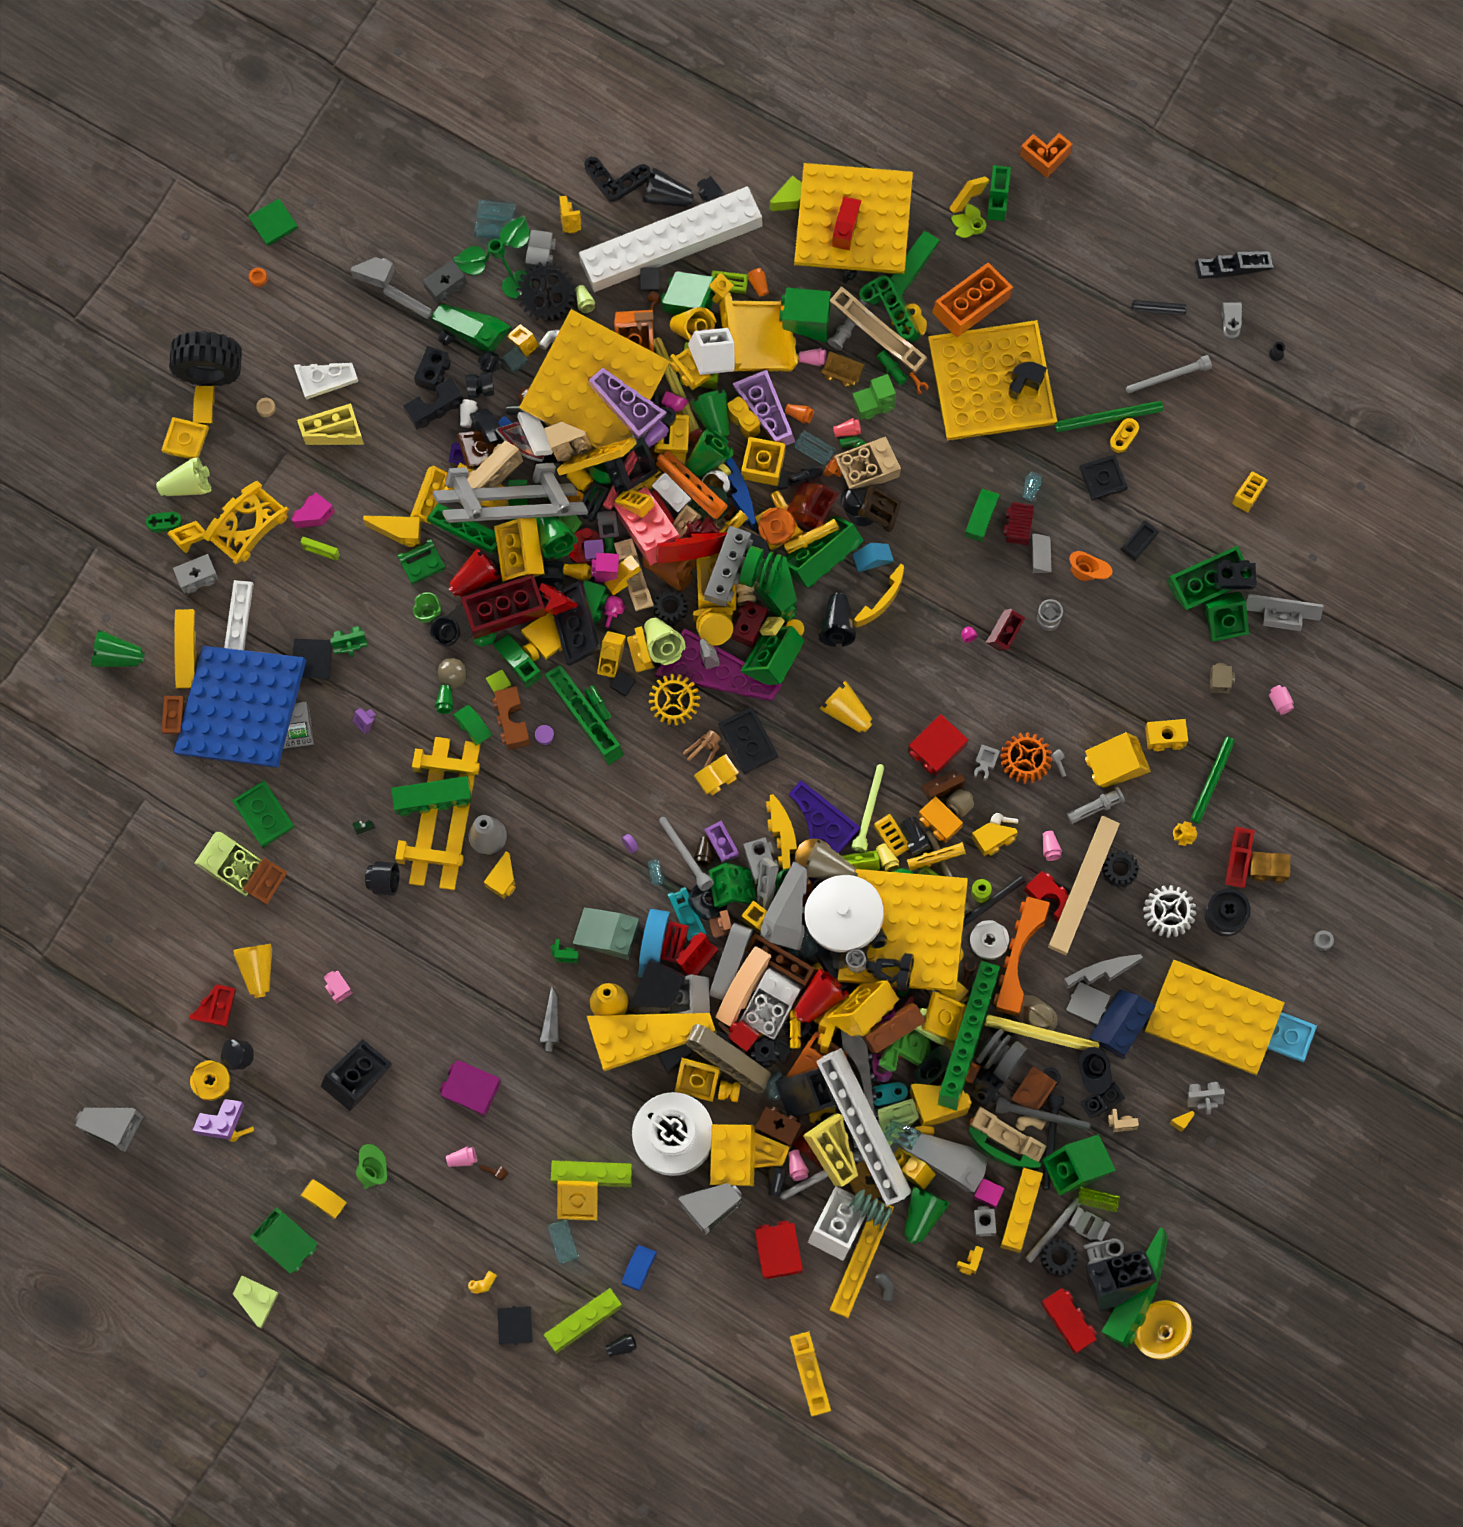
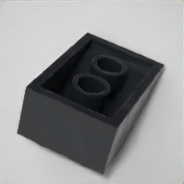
(355, 1075)

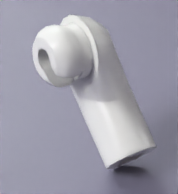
(548, 338)

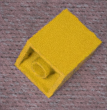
(1117, 760)
(926, 1103)

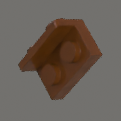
(943, 785)

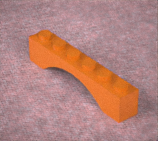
(1033, 918)

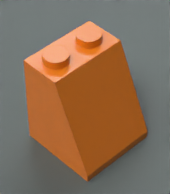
(627, 327)

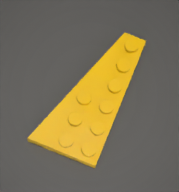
(634, 1037)

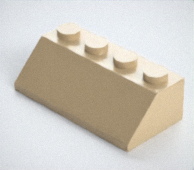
(496, 467)

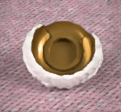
(717, 479)

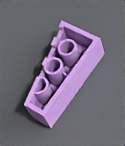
(626, 403)
(764, 403)

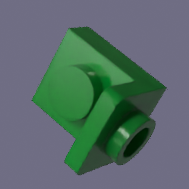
(567, 955)

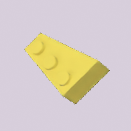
(331, 427)
(832, 1149)

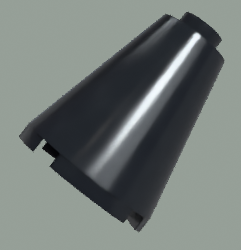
(665, 190)
(837, 622)

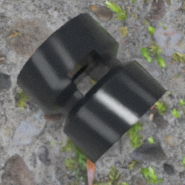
(479, 385)

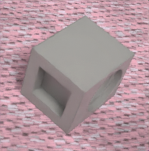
(980, 1230)

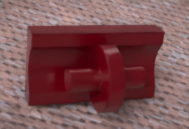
(705, 526)

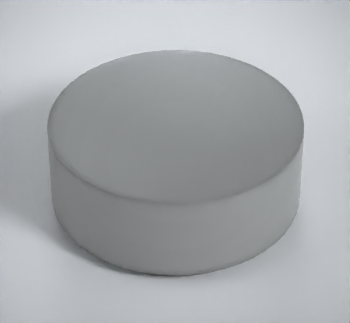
(1323, 940)

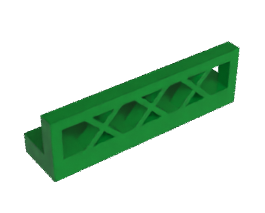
(468, 531)

